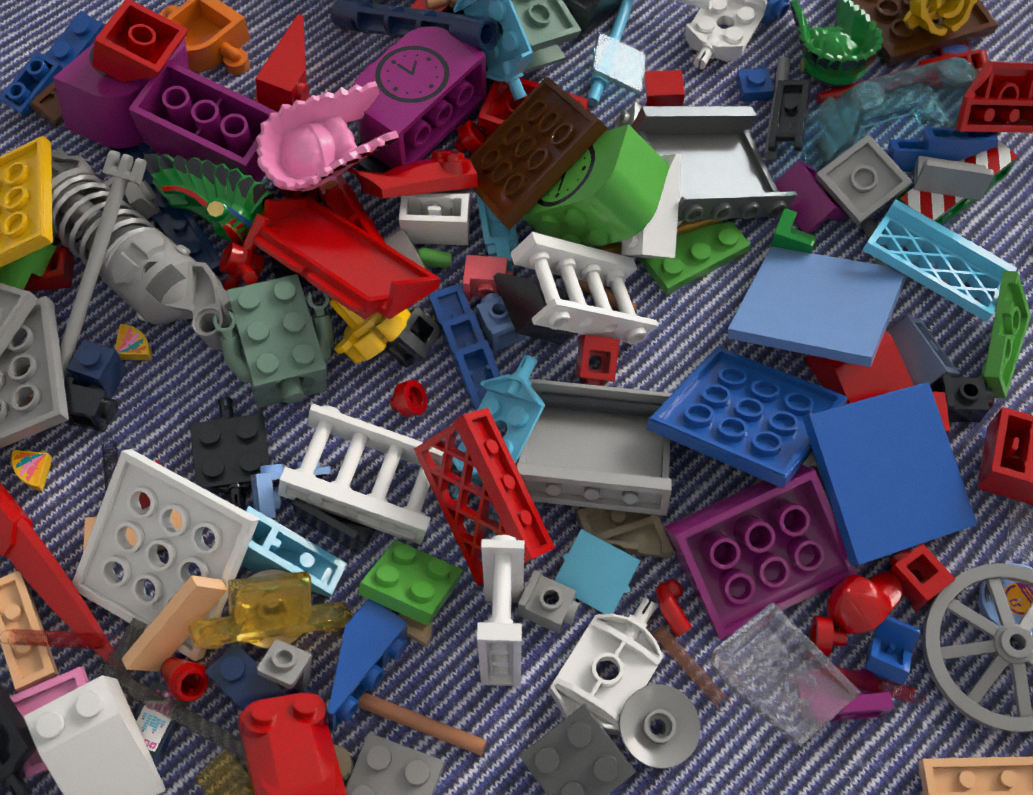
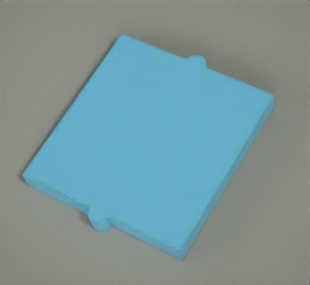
(597, 572)

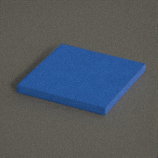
(744, 415)
(889, 473)

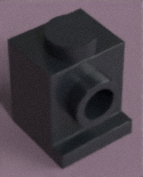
(415, 339)
(965, 398)
(89, 405)

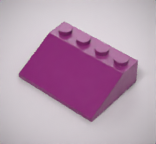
(760, 550)

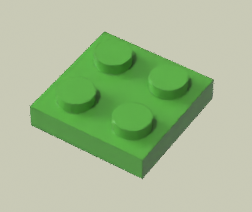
(410, 582)

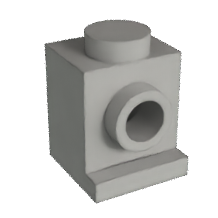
(535, 609)

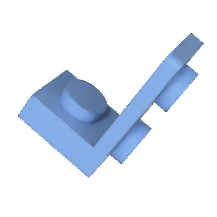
(265, 495)

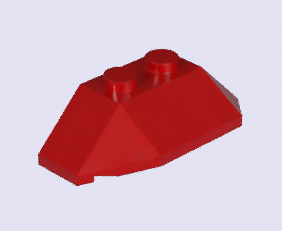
(999, 99)

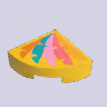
(132, 344)
(31, 467)

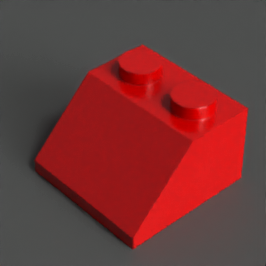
(136, 43)

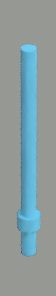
(600, 84)

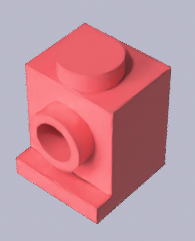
(479, 274)

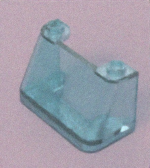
(927, 92)

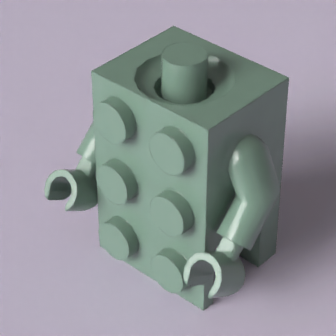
(545, 26)
(277, 341)

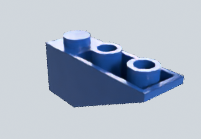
(366, 648)

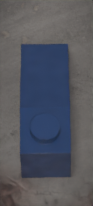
(238, 678)

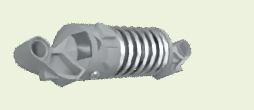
(139, 260)

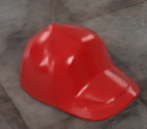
(863, 603)

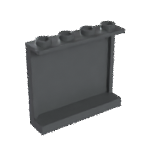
(719, 162)

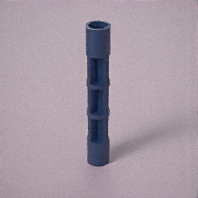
(399, 20)

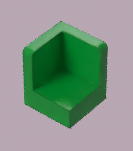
(791, 238)

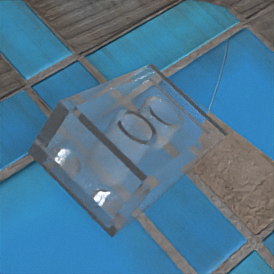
(782, 675)

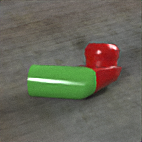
(435, 258)

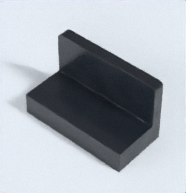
(344, 531)

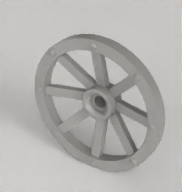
(997, 646)

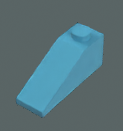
(284, 550)

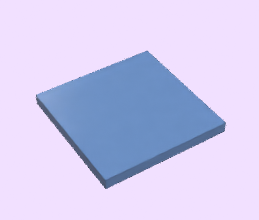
(818, 306)

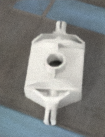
(720, 43)
(611, 639)

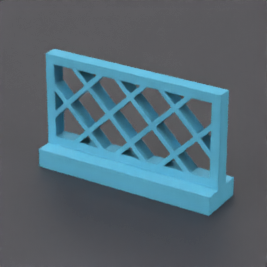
(937, 245)

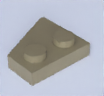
(628, 531)

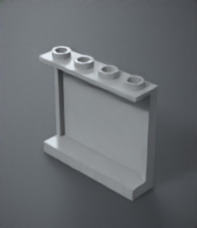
(597, 455)

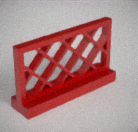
(501, 487)

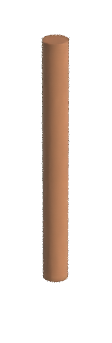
(422, 723)

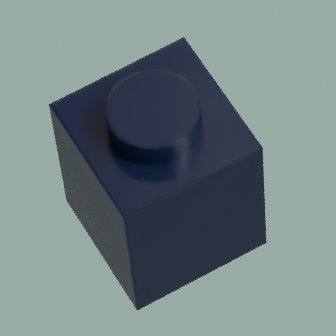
(97, 366)

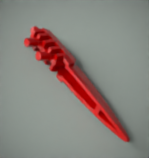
(43, 571)

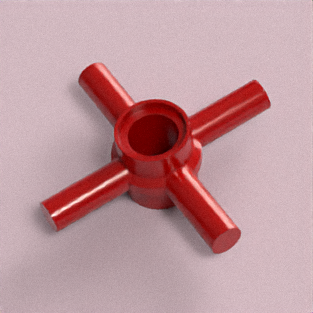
(243, 261)

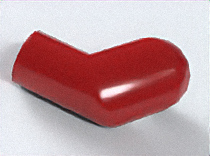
(669, 607)

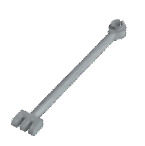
(122, 175)

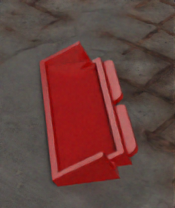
(342, 258)

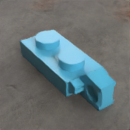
(497, 238)

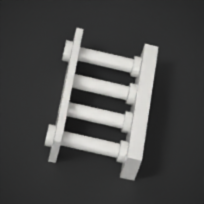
(598, 269)
(338, 497)
(501, 638)

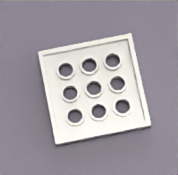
(122, 509)

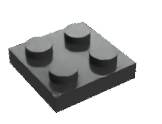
(577, 758)

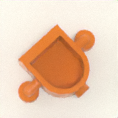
(213, 35)

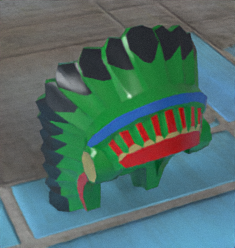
(841, 52)
(211, 191)

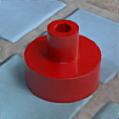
(470, 137)
(409, 399)
(825, 636)

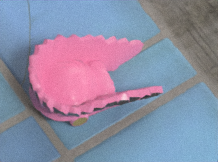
(311, 142)

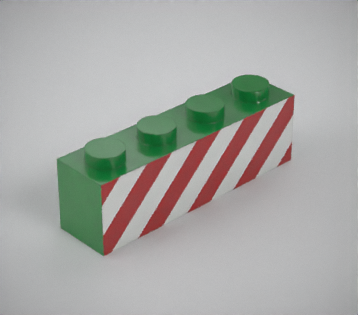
(944, 207)

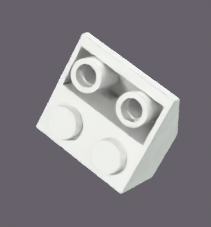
(437, 217)

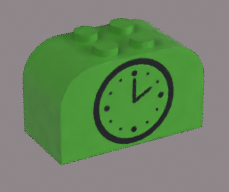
(604, 193)

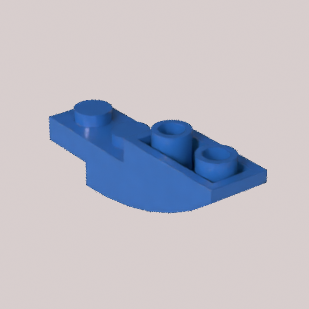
(41, 68)

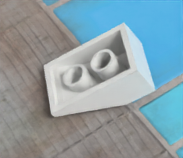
(94, 743)

